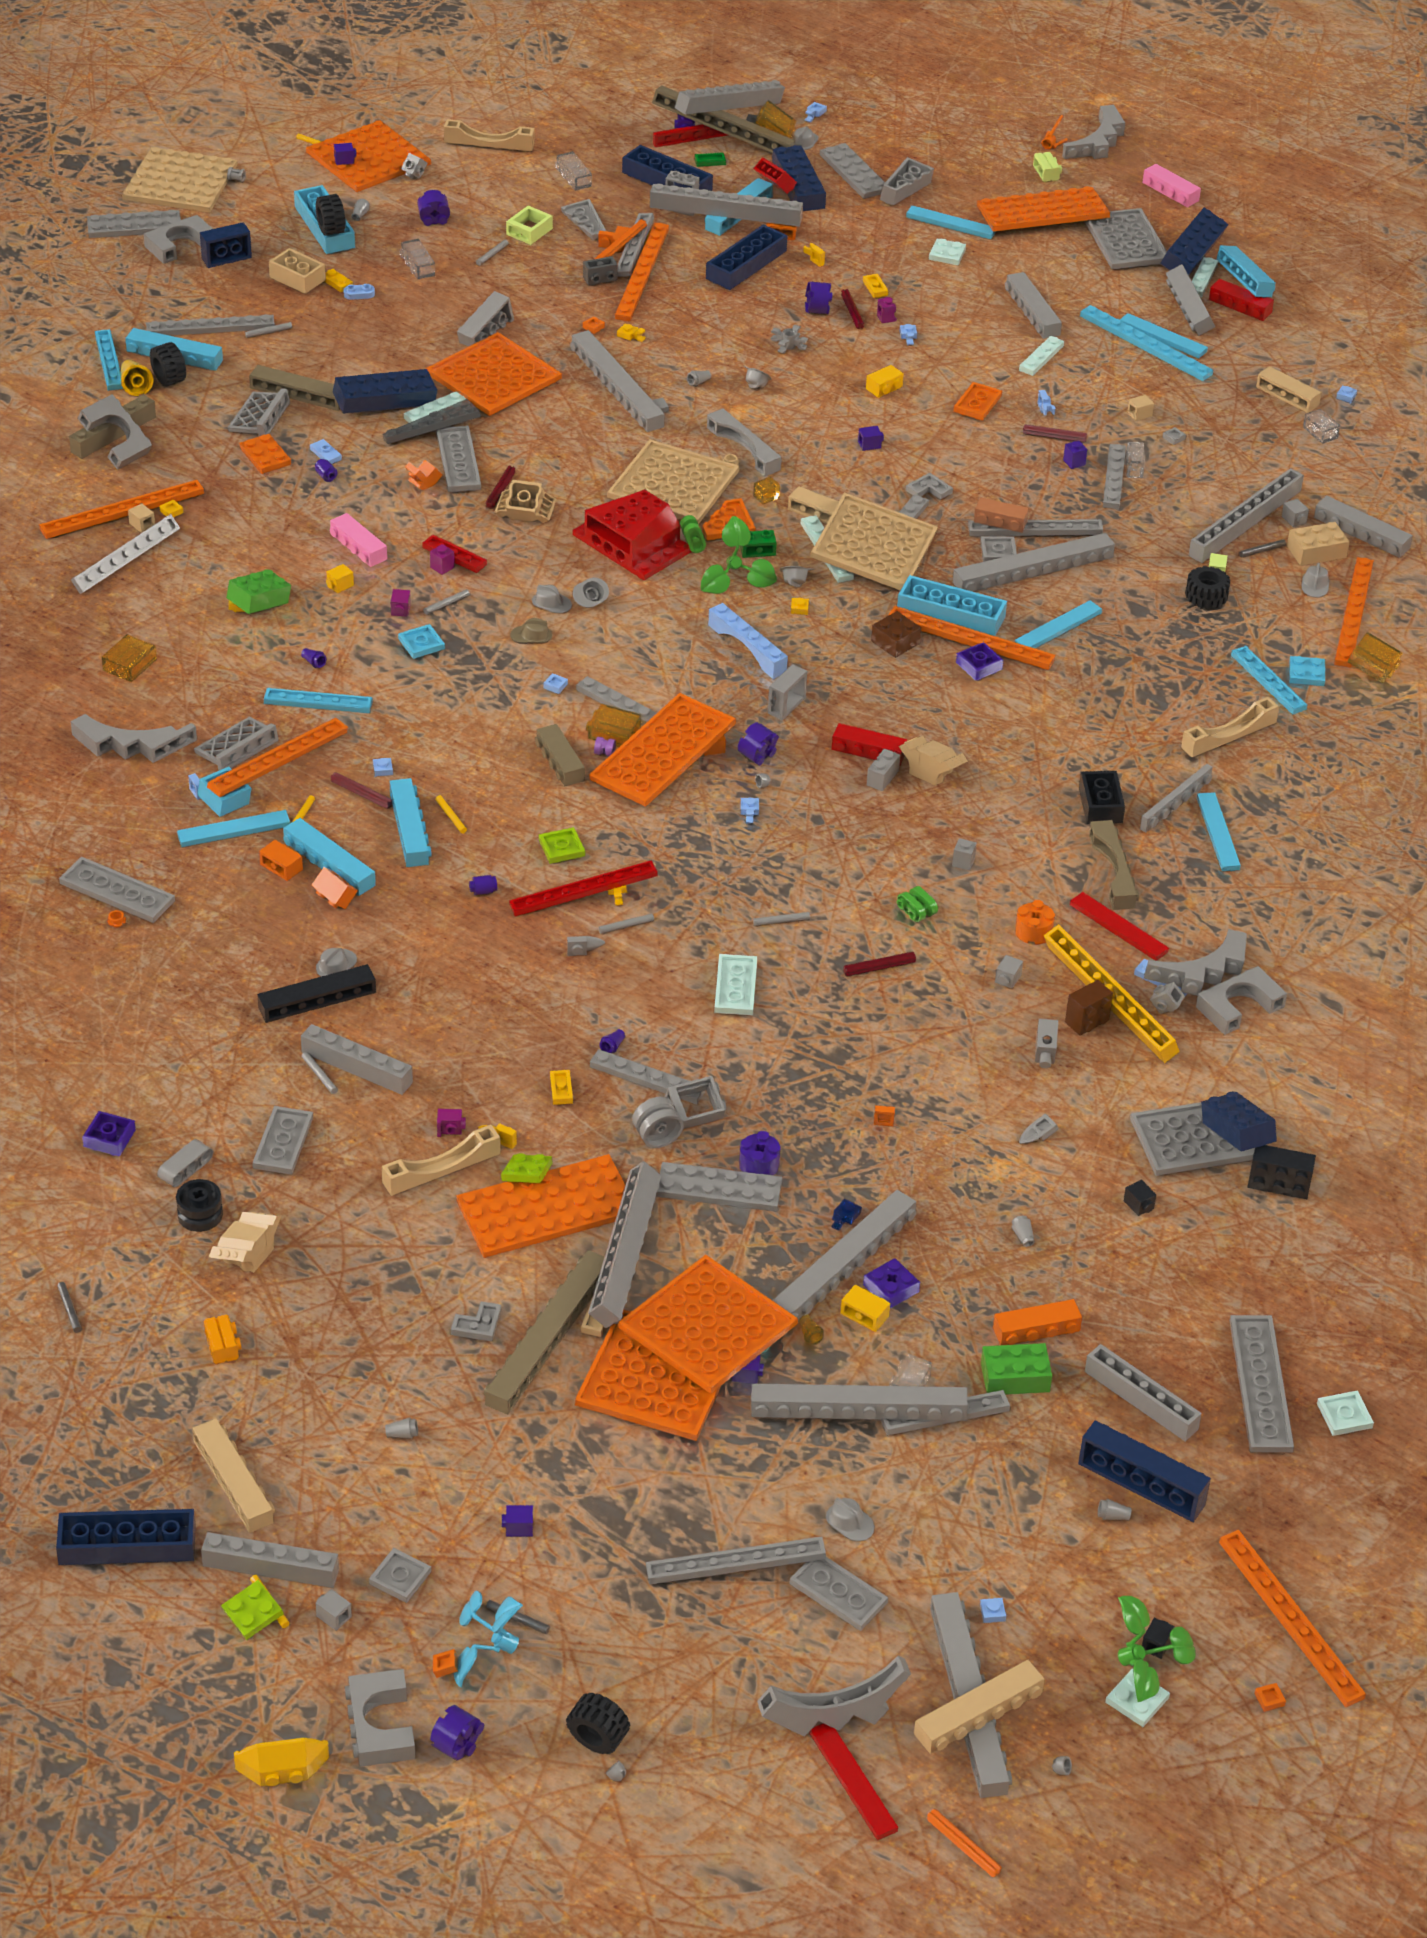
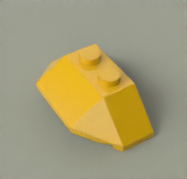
(282, 1760)

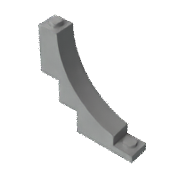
(151, 743)

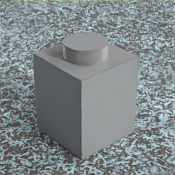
(1295, 512)
(964, 854)
(1009, 971)
(333, 1609)

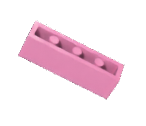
(1171, 185)
(358, 539)

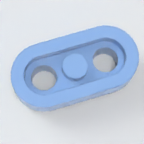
(359, 291)

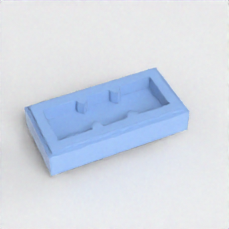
(325, 451)

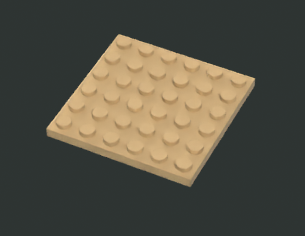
(179, 179)
(676, 476)
(873, 541)

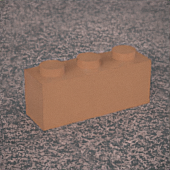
(1001, 514)

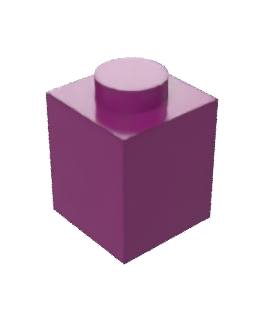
(442, 559)
(400, 602)

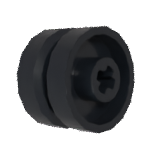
(199, 1205)

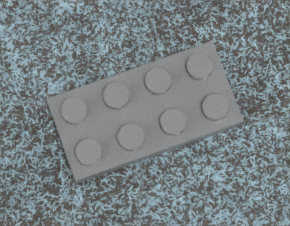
(283, 1140)
(839, 1591)

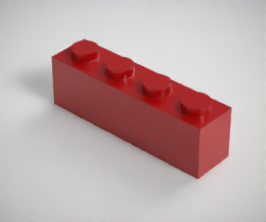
(775, 175)
(1240, 299)
(865, 742)

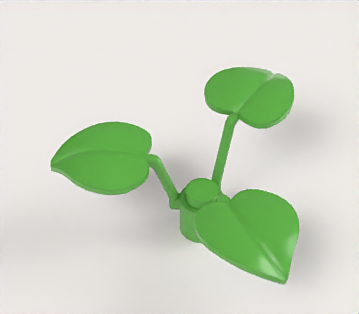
(760, 574)
(1145, 1677)

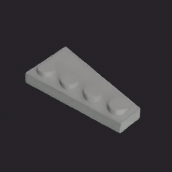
(585, 217)

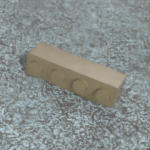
(560, 755)

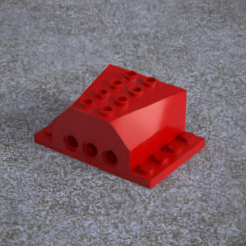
(635, 533)

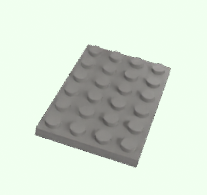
(1127, 239)
(1181, 1142)

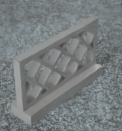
(269, 416)
(241, 749)

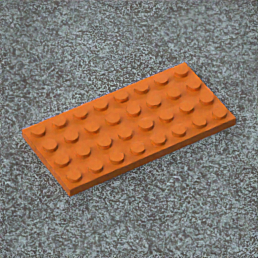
(1043, 208)
(662, 749)
(531, 1213)

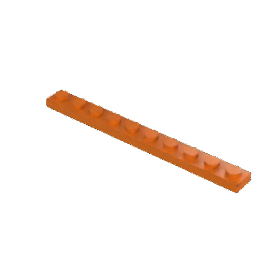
(642, 272)
(120, 509)
(1354, 611)
(972, 637)
(277, 757)
(1292, 1618)

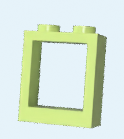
(529, 235)

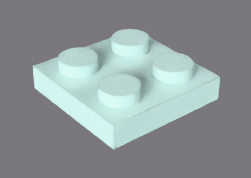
(947, 251)
(1345, 1413)
(1124, 1700)

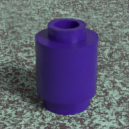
(326, 470)
(483, 884)

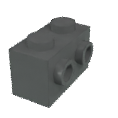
(600, 270)

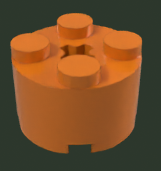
(1034, 922)

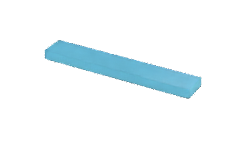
(950, 222)
(1165, 336)
(108, 359)
(1060, 625)
(1269, 680)
(318, 700)
(233, 828)
(1218, 831)

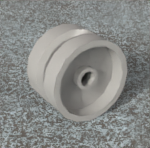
(657, 1122)

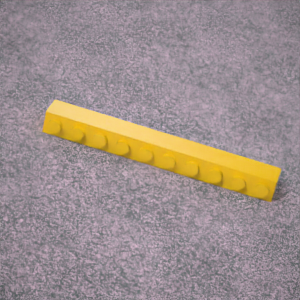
(1123, 1004)

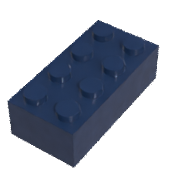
(1238, 1121)

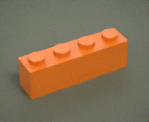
(1037, 1322)

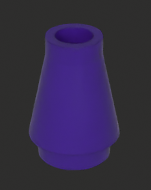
(315, 658)
(612, 1041)

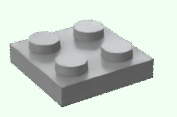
(997, 547)
(400, 1575)

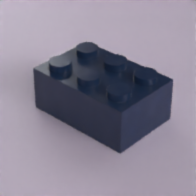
(225, 245)

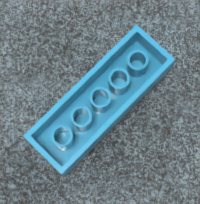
(305, 205)
(953, 604)

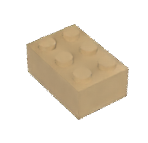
(297, 270)
(1318, 543)

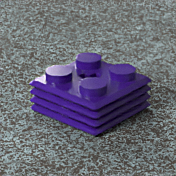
(979, 661)
(109, 1133)
(892, 1282)

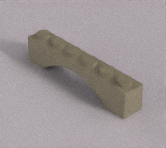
(1105, 840)

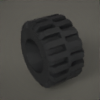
(330, 214)
(168, 364)
(1207, 587)
(598, 1723)

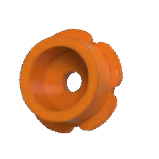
(116, 918)

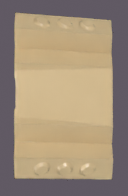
(525, 502)
(931, 759)
(247, 1240)

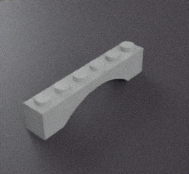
(725, 425)

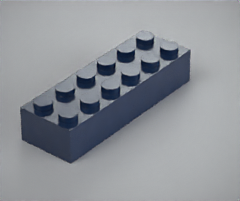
(654, 167)
(808, 186)
(1195, 241)
(746, 257)
(384, 391)
(1144, 1471)
(126, 1536)

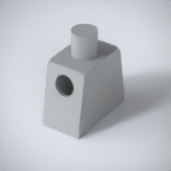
(1046, 1048)

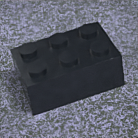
(1101, 796)
(1281, 1171)

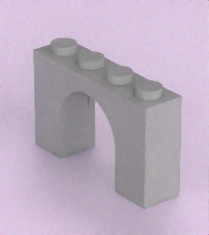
(159, 240)
(110, 411)
(1253, 984)
(373, 1744)

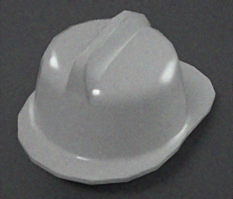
(805, 138)
(756, 378)
(795, 575)
(1315, 581)
(590, 592)
(551, 600)
(335, 960)
(850, 1520)

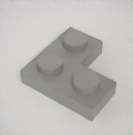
(930, 484)
(478, 1327)

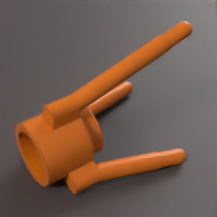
(1050, 140)

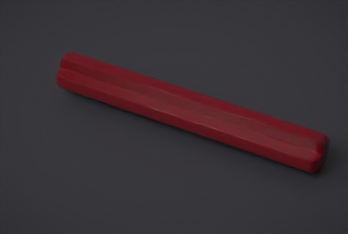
(852, 308)
(1054, 433)
(500, 487)
(361, 790)
(880, 963)

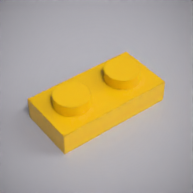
(337, 280)
(875, 285)
(561, 1087)

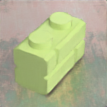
(1047, 166)

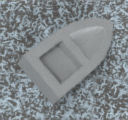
(581, 944)
(1041, 1128)

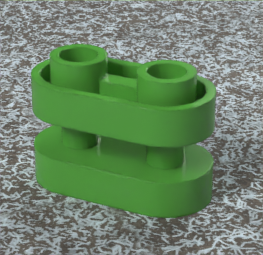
(693, 534)
(917, 904)

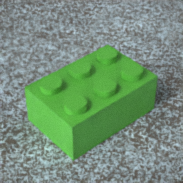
(258, 591)
(1016, 1368)

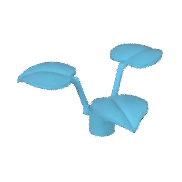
(501, 1638)

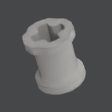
(236, 174)

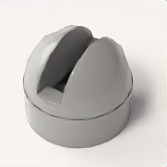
(762, 780)
(1062, 1765)
(616, 1771)

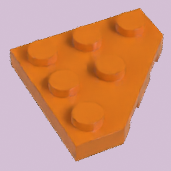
(715, 526)

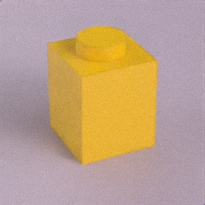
(340, 578)

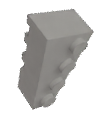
(905, 181)
(486, 320)

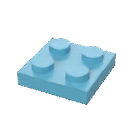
(421, 641)
(1307, 671)

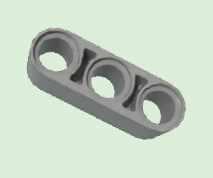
(185, 1163)

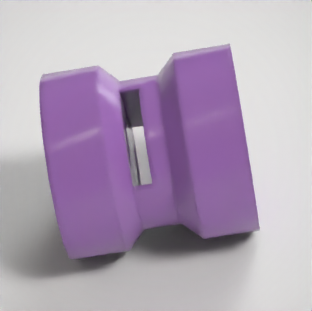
(604, 746)

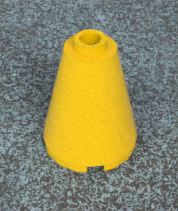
(135, 378)

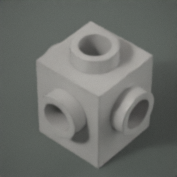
(414, 166)
(1167, 997)

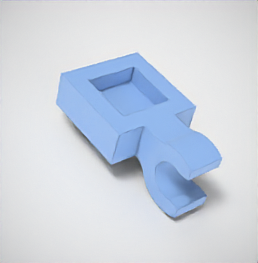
(815, 110)
(908, 332)
(1044, 403)
(749, 807)

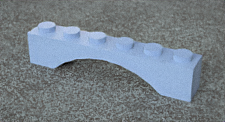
(769, 657)

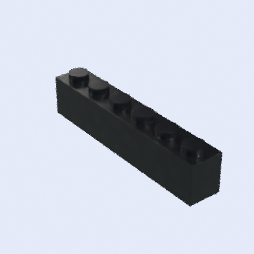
(316, 993)

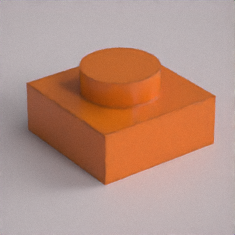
(593, 325)
(884, 1115)
(445, 1663)
(1270, 1697)

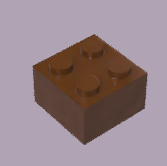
(896, 634)
(1089, 1007)

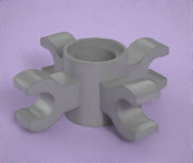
(789, 339)

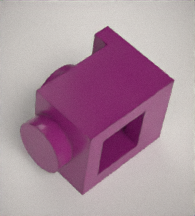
(886, 310)
(450, 1122)

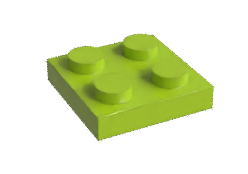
(561, 845)
(527, 1168)
(252, 1609)

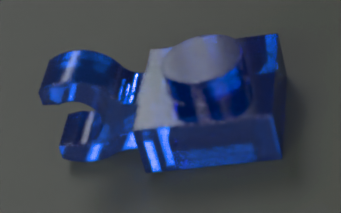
(845, 1212)

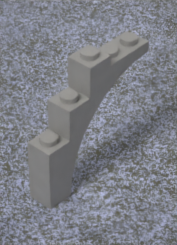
(1098, 143)
(1209, 969)
(835, 1708)

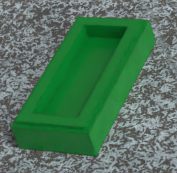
(710, 159)

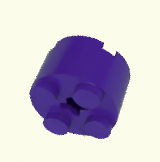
(433, 208)
(818, 297)
(758, 743)
(760, 1154)
(456, 1733)

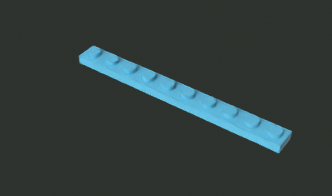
(1146, 343)

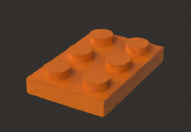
(977, 401)
(265, 453)

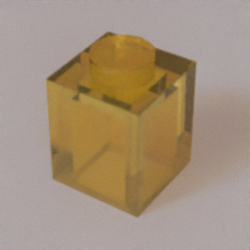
(766, 490)

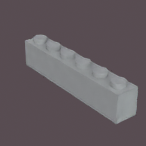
(1189, 298)
(1033, 305)
(1363, 526)
(357, 1059)
(1143, 1392)
(270, 1560)

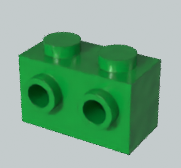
(760, 545)

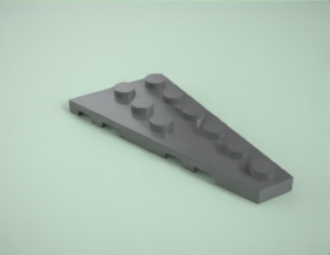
(435, 420)

